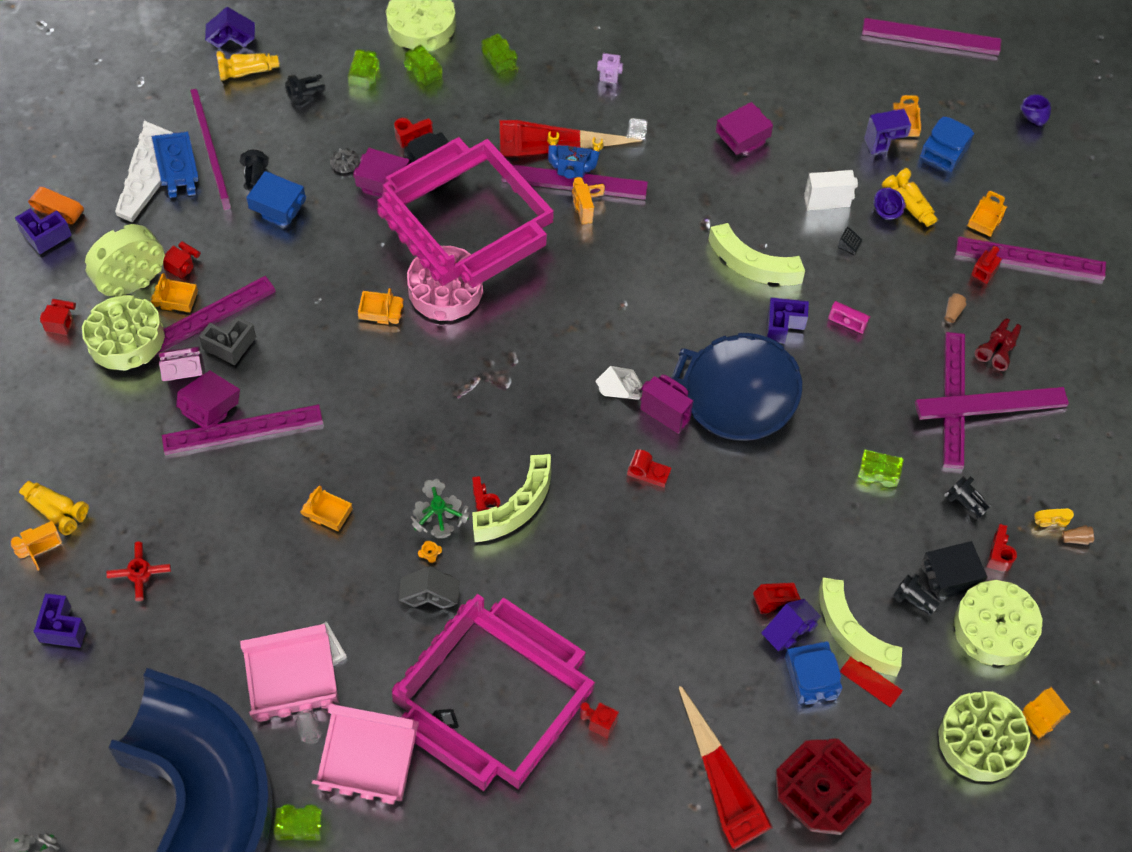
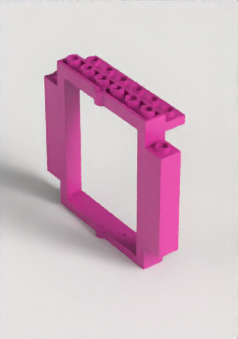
(438, 169)
(526, 637)

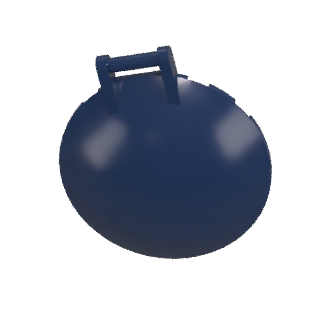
(741, 385)

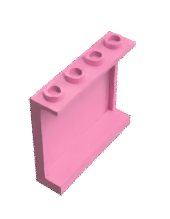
(289, 672)
(366, 754)

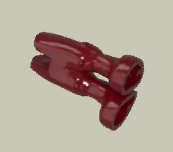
(1006, 338)

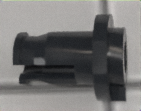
(297, 88)
(254, 162)
(968, 496)
(916, 594)

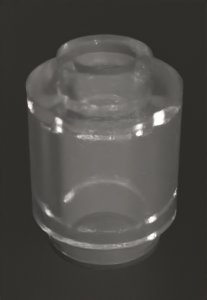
(308, 726)

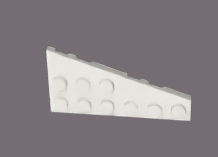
(143, 175)

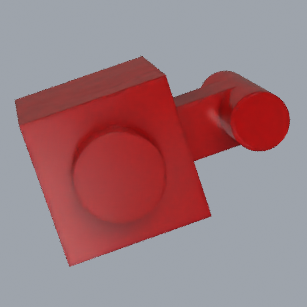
(180, 261)
(987, 265)
(57, 316)
(601, 720)

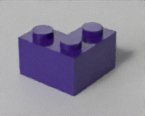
(229, 26)
(884, 128)
(45, 232)
(785, 315)
(791, 621)
(56, 626)

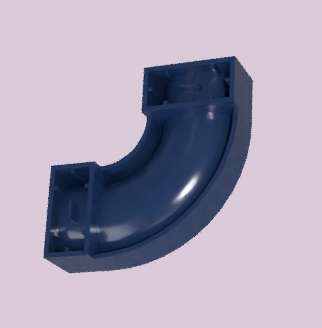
(209, 760)

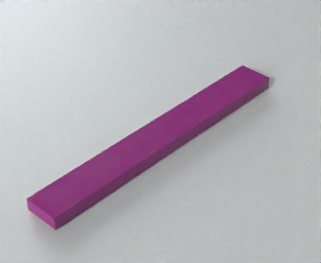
(931, 36)
(210, 149)
(613, 186)
(1034, 258)
(216, 312)
(954, 386)
(991, 403)
(242, 429)

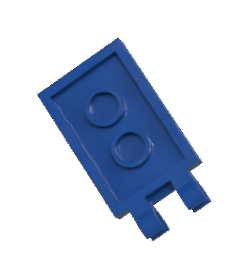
(175, 162)

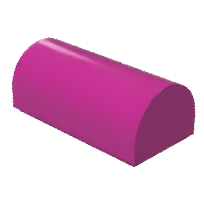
(849, 317)

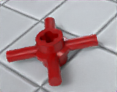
(138, 571)

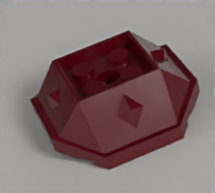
(837, 769)

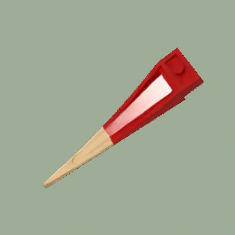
(531, 139)
(736, 803)

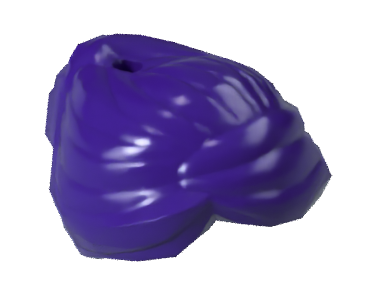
(1036, 109)
(889, 203)

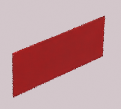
(871, 681)

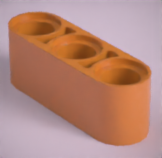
(50, 201)

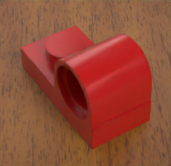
(406, 131)
(647, 470)
(481, 498)
(1000, 549)
(771, 596)

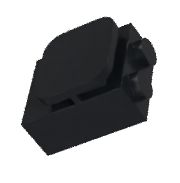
(424, 145)
(953, 569)

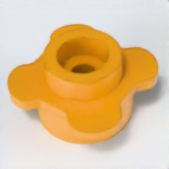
(429, 546)

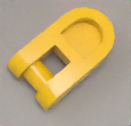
(1053, 516)

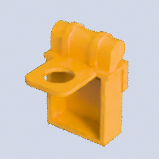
(912, 111)
(582, 199)
(988, 214)
(174, 295)
(380, 307)
(326, 509)
(36, 541)
(1045, 712)

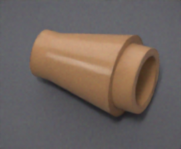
(955, 306)
(1079, 535)

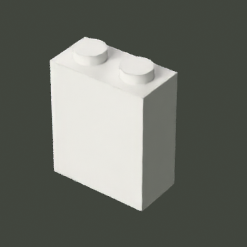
(830, 190)

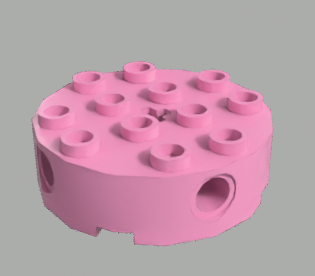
(440, 301)

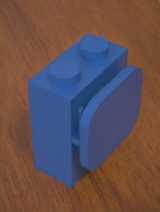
(947, 143)
(276, 198)
(814, 673)

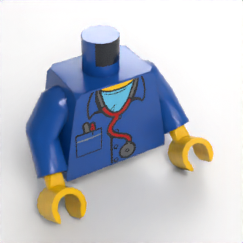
(573, 160)

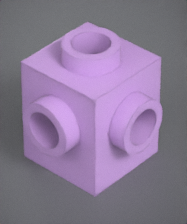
(610, 67)

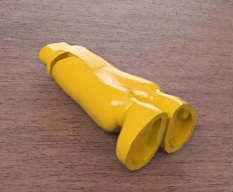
(245, 64)
(914, 199)
(54, 506)

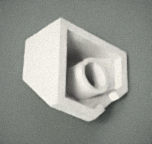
(620, 383)

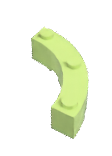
(752, 263)
(520, 507)
(851, 635)

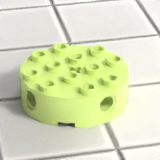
(421, 23)
(124, 260)
(123, 332)
(997, 623)
(980, 756)

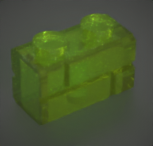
(499, 54)
(422, 65)
(363, 68)
(880, 468)
(298, 823)

